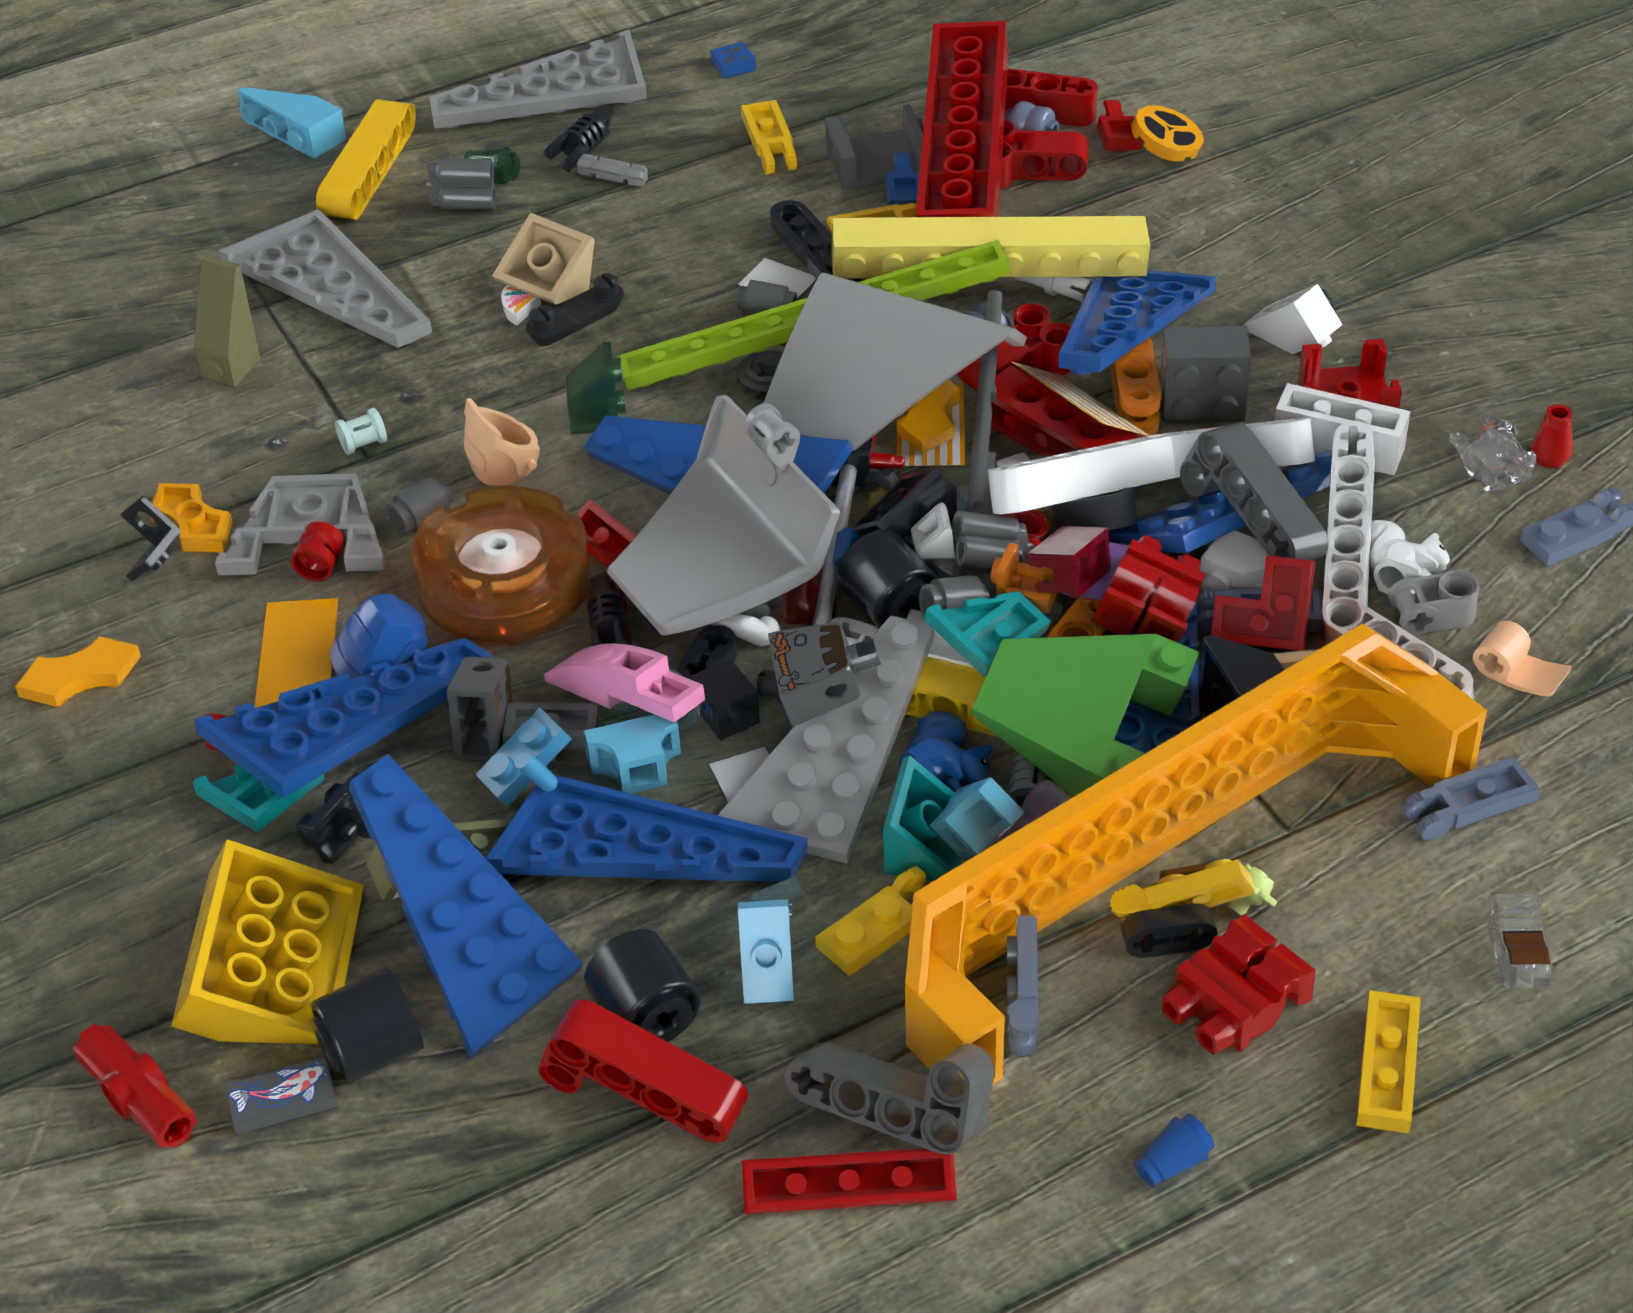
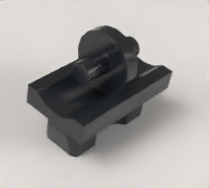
(334, 824)

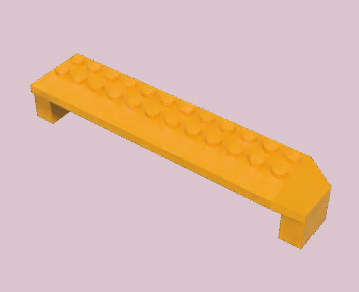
(1343, 699)

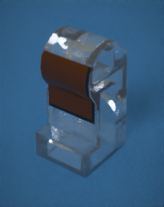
(1520, 941)

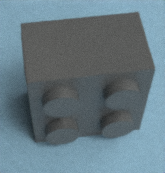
(1205, 373)

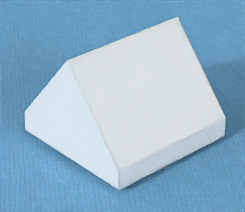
(934, 535)

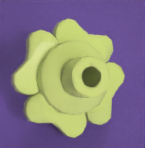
(1263, 888)

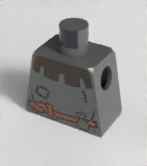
(818, 669)
(475, 692)

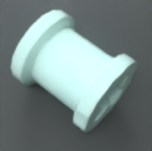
(361, 431)

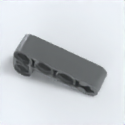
(1258, 490)
(834, 1080)

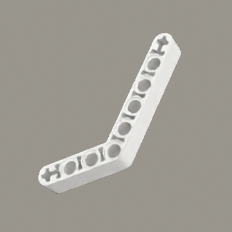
(1127, 465)
(1349, 554)

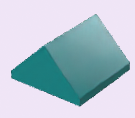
(907, 828)

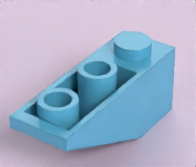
(295, 119)

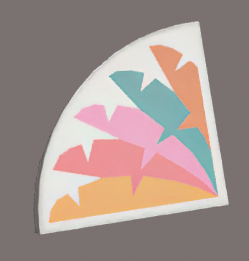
(518, 304)

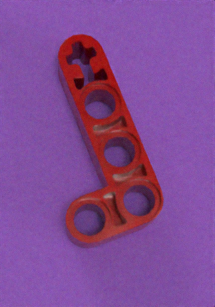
(1069, 97)
(641, 1069)

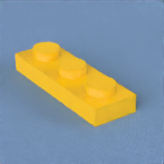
(1388, 1062)

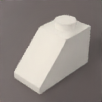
(1296, 321)
(1233, 562)

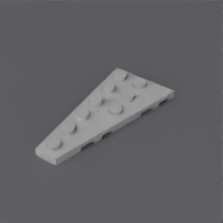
(552, 84)
(327, 271)
(831, 765)

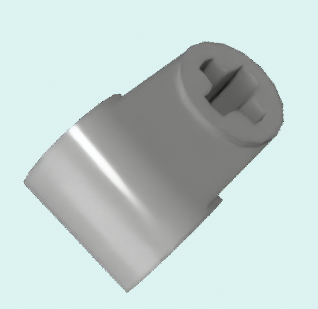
(1438, 603)

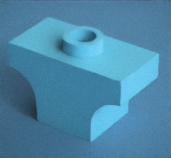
(633, 751)
(976, 817)
(765, 951)

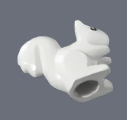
(1398, 559)

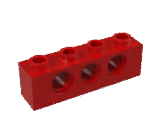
(1045, 420)

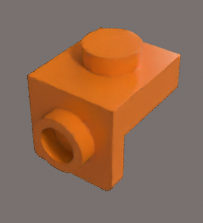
(1017, 576)

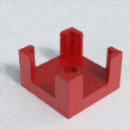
(1358, 382)

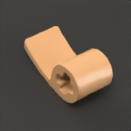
(1505, 660)

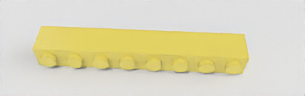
(1032, 244)

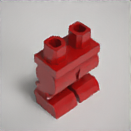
(1151, 580)
(1229, 995)

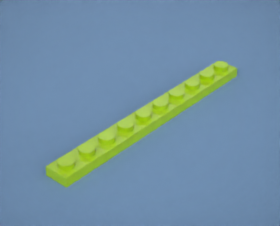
(775, 325)

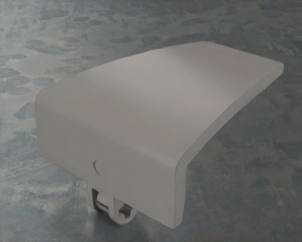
(870, 357)
(732, 528)

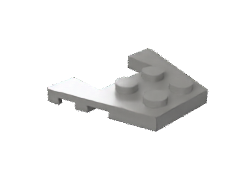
(290, 505)

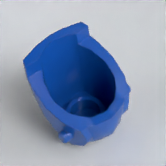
(377, 633)

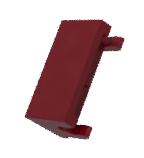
(1075, 556)

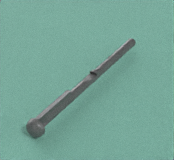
(981, 460)

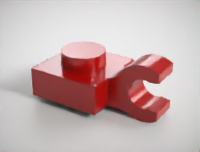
(1116, 129)

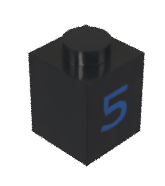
(729, 701)

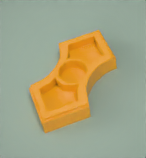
(927, 420)
(200, 525)
(59, 678)

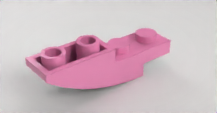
(627, 674)

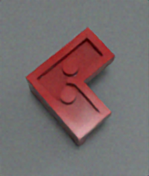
(1279, 616)

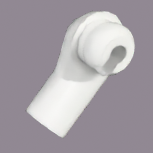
(751, 628)

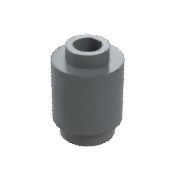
(763, 296)
(417, 502)
(951, 592)

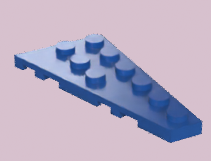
(1125, 313)
(664, 451)
(333, 718)

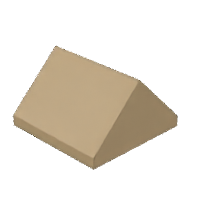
(547, 261)

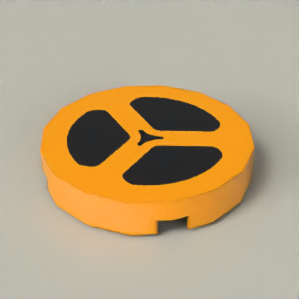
(1167, 133)

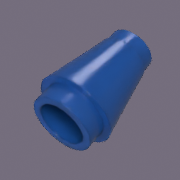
(1174, 1150)

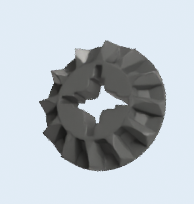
(751, 370)

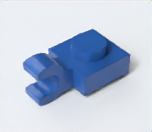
(902, 183)

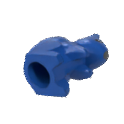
(940, 751)

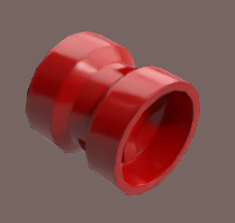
(321, 546)

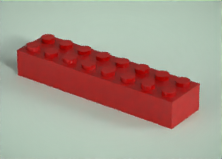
(964, 121)

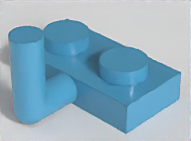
(525, 758)

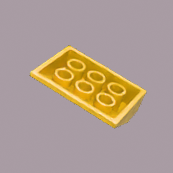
(265, 948)

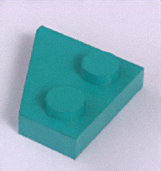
(982, 624)
(248, 798)

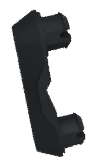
(553, 324)

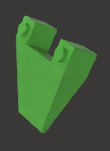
(1068, 695)

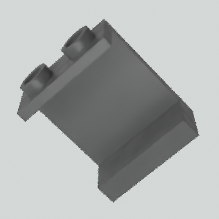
(868, 158)

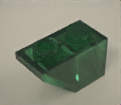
(593, 390)

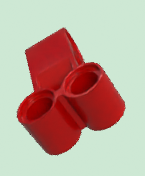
(1052, 158)
(1040, 348)

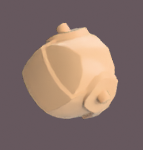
(498, 445)

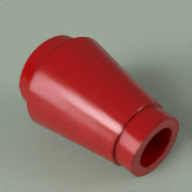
(1554, 437)

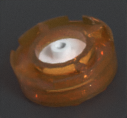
(501, 564)

